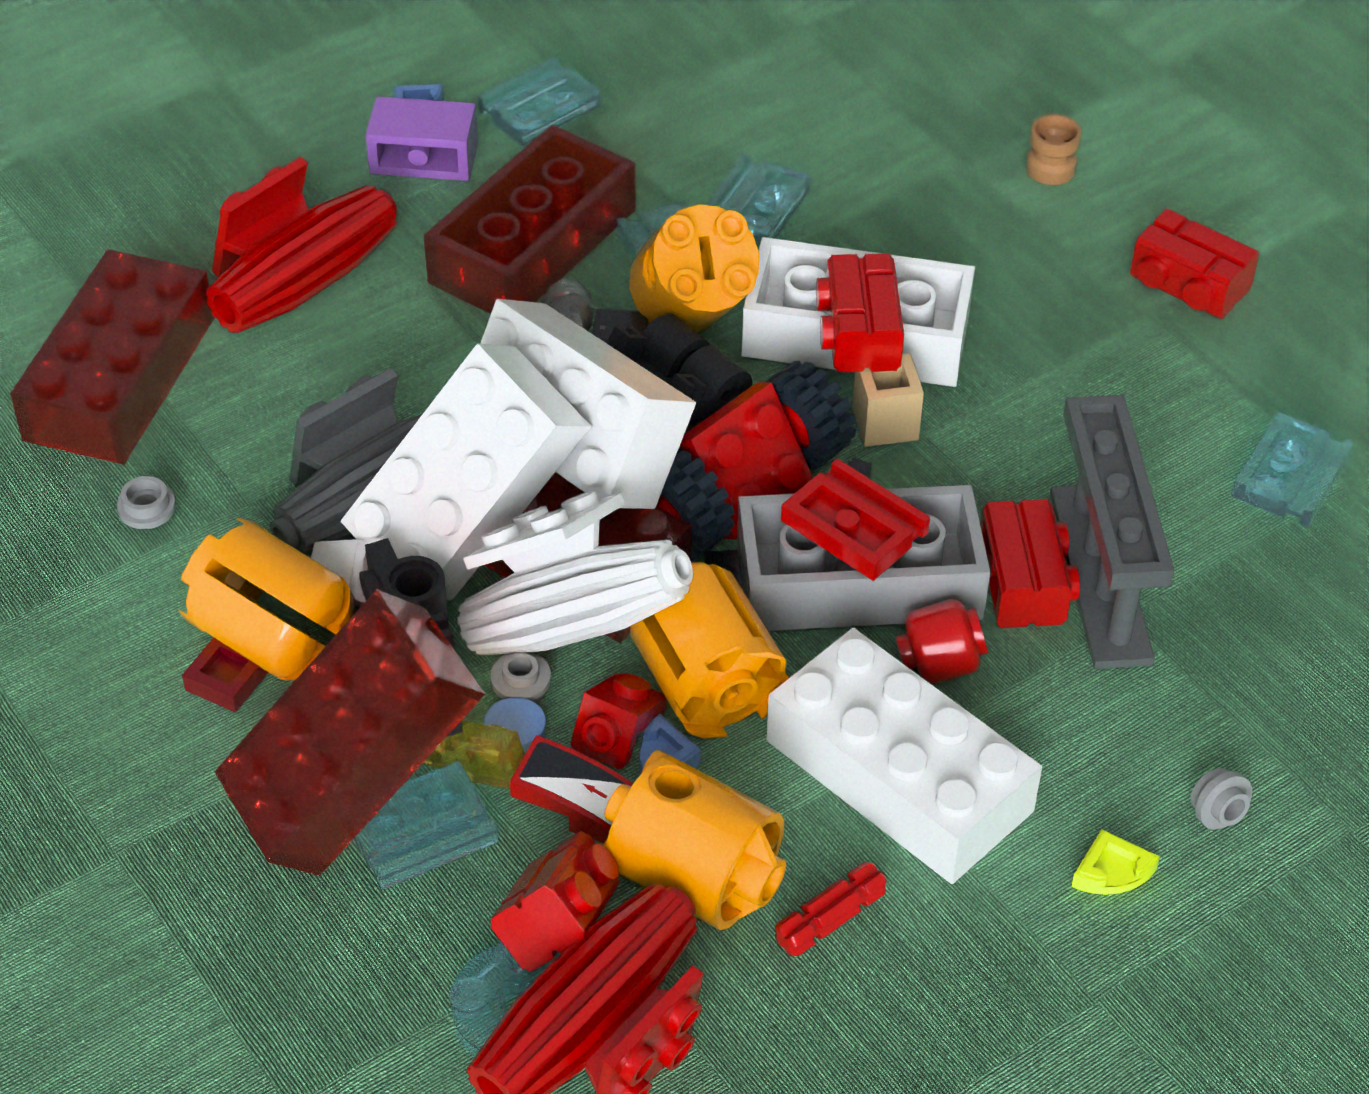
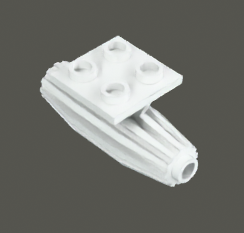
(567, 583)

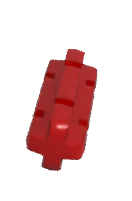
(830, 909)

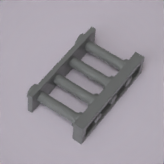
(1111, 531)

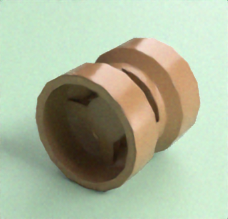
(1053, 149)

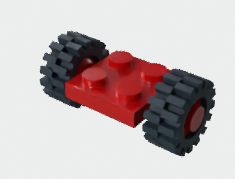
(755, 448)

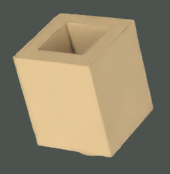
(888, 404)

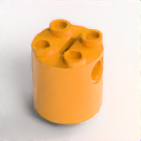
(695, 266)
(698, 837)

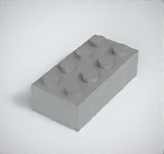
(808, 588)

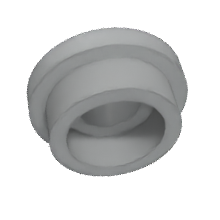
(145, 503)
(507, 680)
(1221, 798)

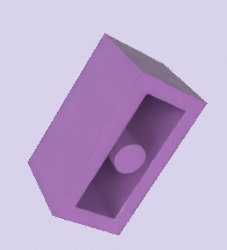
(422, 138)

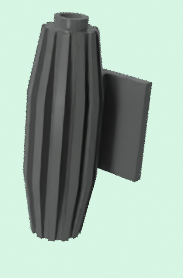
(336, 457)

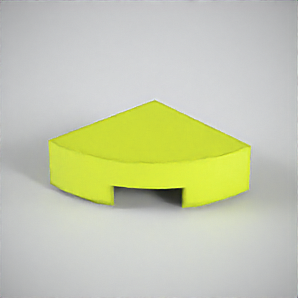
(1114, 866)

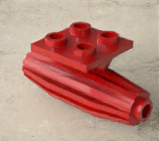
(280, 253)
(602, 1006)

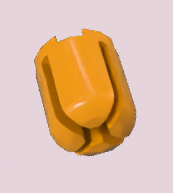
(255, 564)
(711, 654)

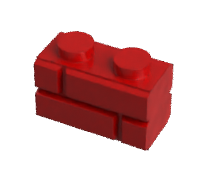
(1194, 263)
(862, 311)
(1028, 563)
(556, 901)

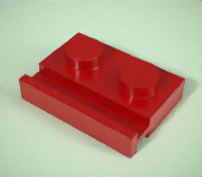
(855, 519)

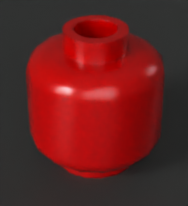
(942, 641)

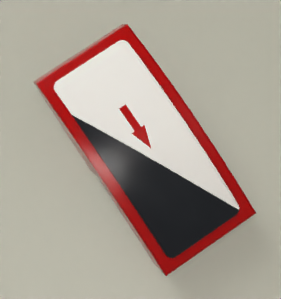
(568, 785)

